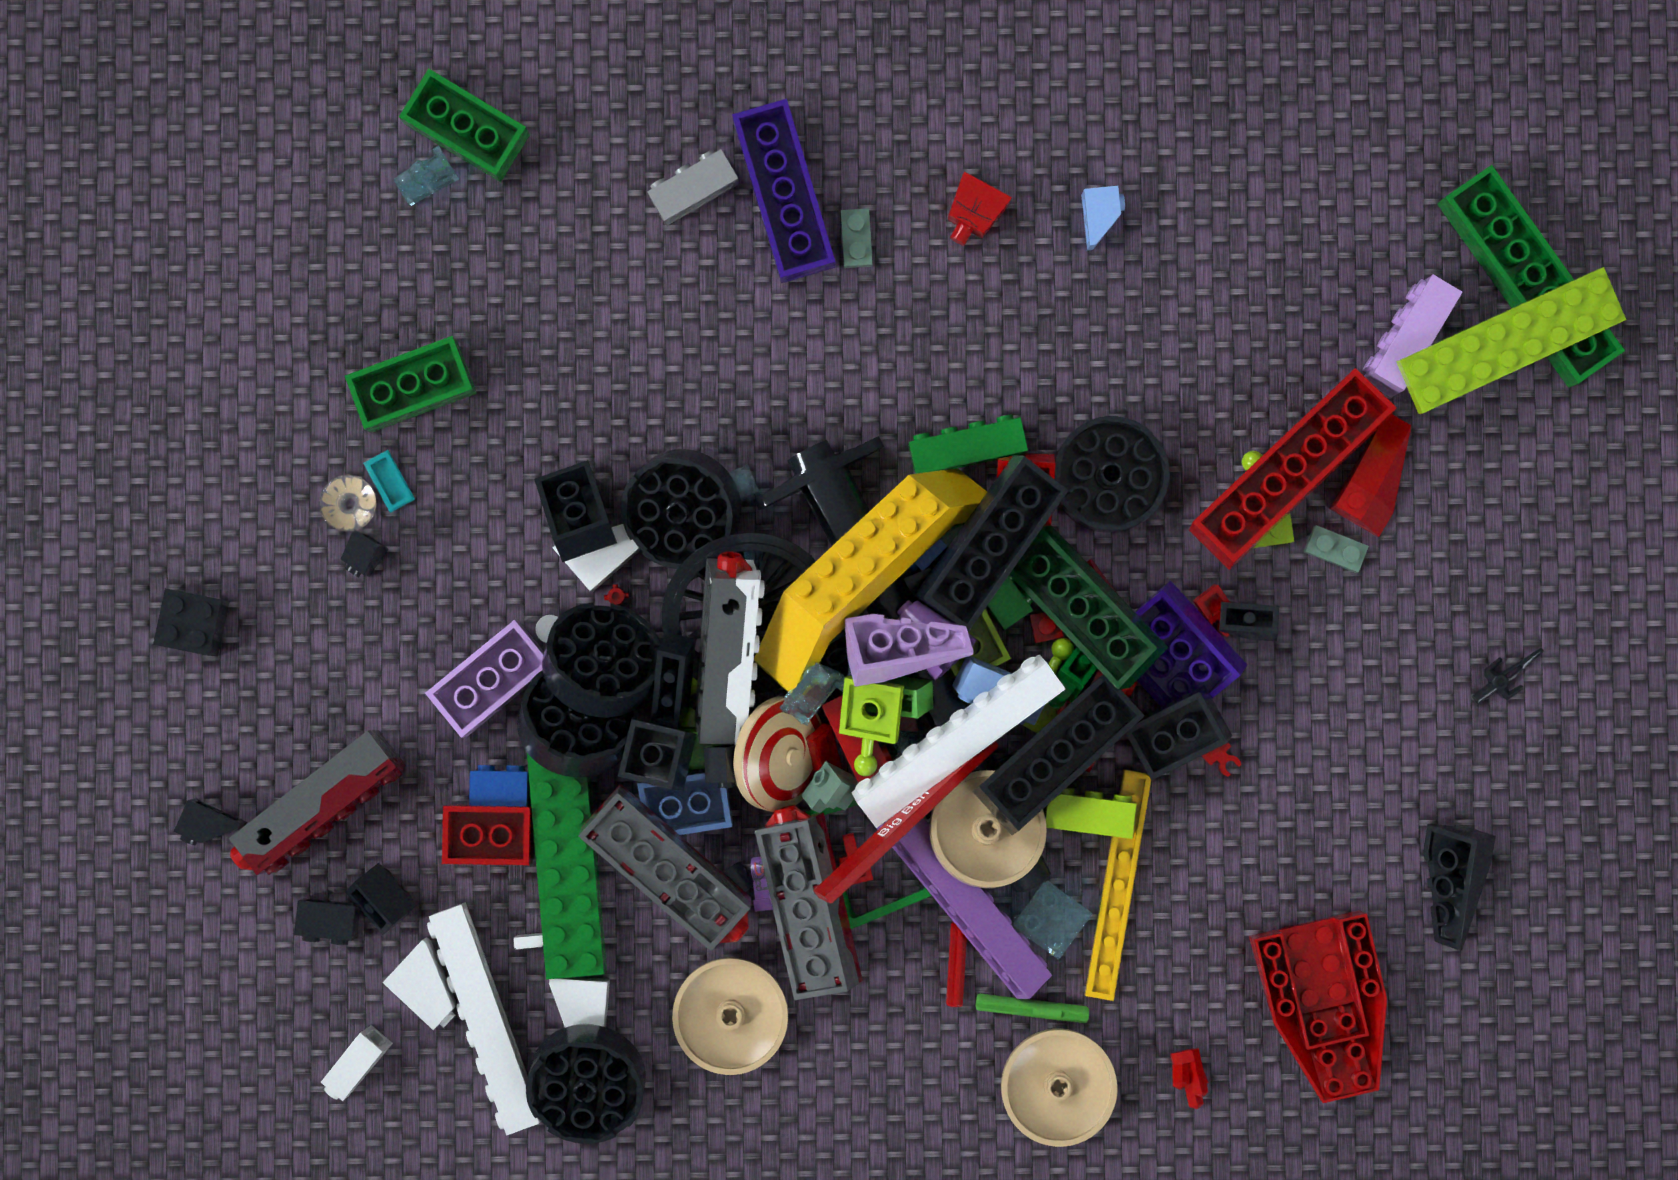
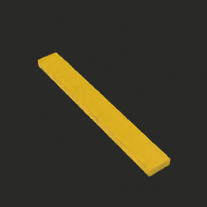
(1117, 894)

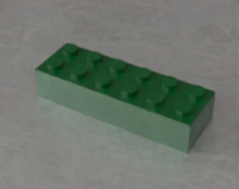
(1087, 609)

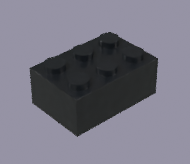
(575, 511)
(1179, 732)

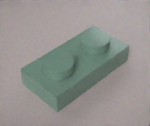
(856, 238)
(1336, 549)

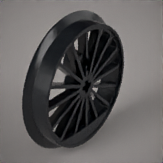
(695, 567)

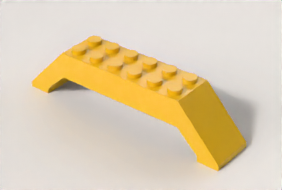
(862, 568)

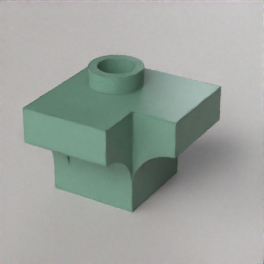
(830, 788)

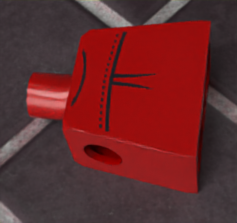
(975, 208)

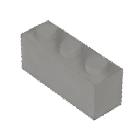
(693, 186)

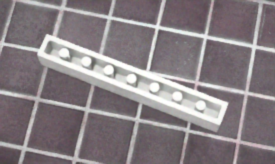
(957, 740)
(484, 1016)

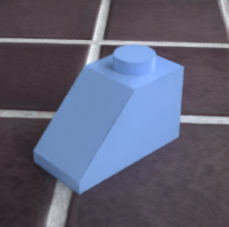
(1100, 210)

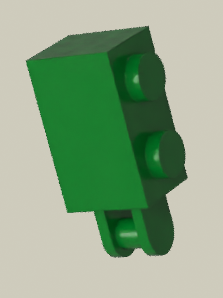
(1073, 676)

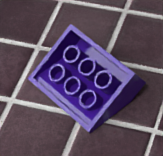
(1194, 651)

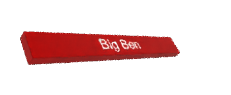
(894, 830)

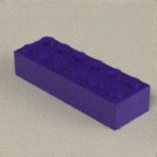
(784, 191)

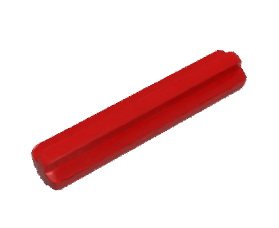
(956, 967)

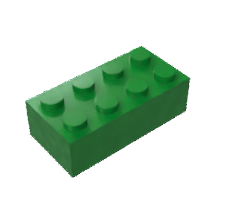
(464, 125)
(410, 384)

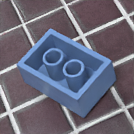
(694, 809)

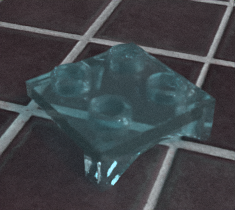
(812, 692)
(1051, 919)

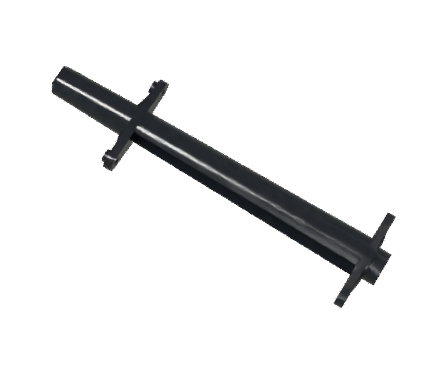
(838, 507)

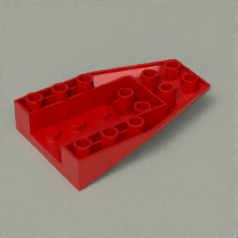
(1327, 1000)

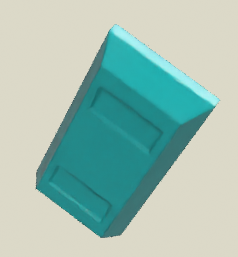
(389, 481)

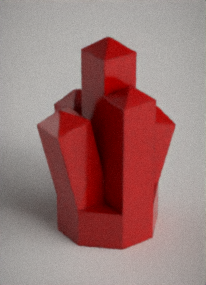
(1189, 1074)

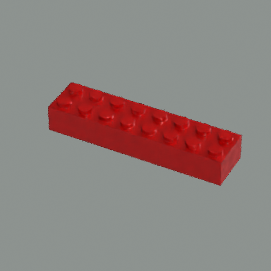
(1292, 469)

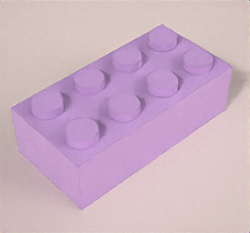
(1413, 330)
(488, 679)

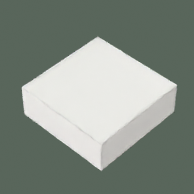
(528, 941)

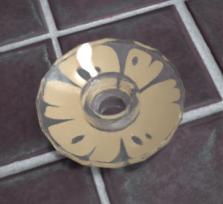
(337, 493)

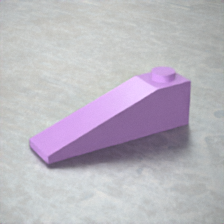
(893, 648)

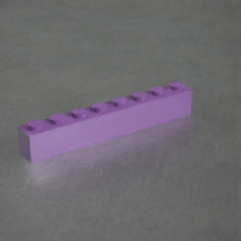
(975, 916)

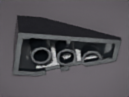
(1457, 873)

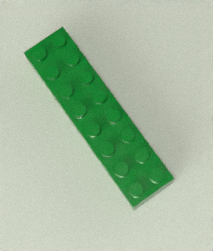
(1520, 262)
(566, 875)

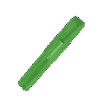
(1032, 1008)

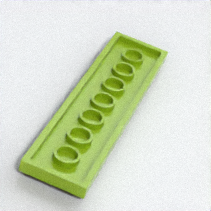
(1511, 340)

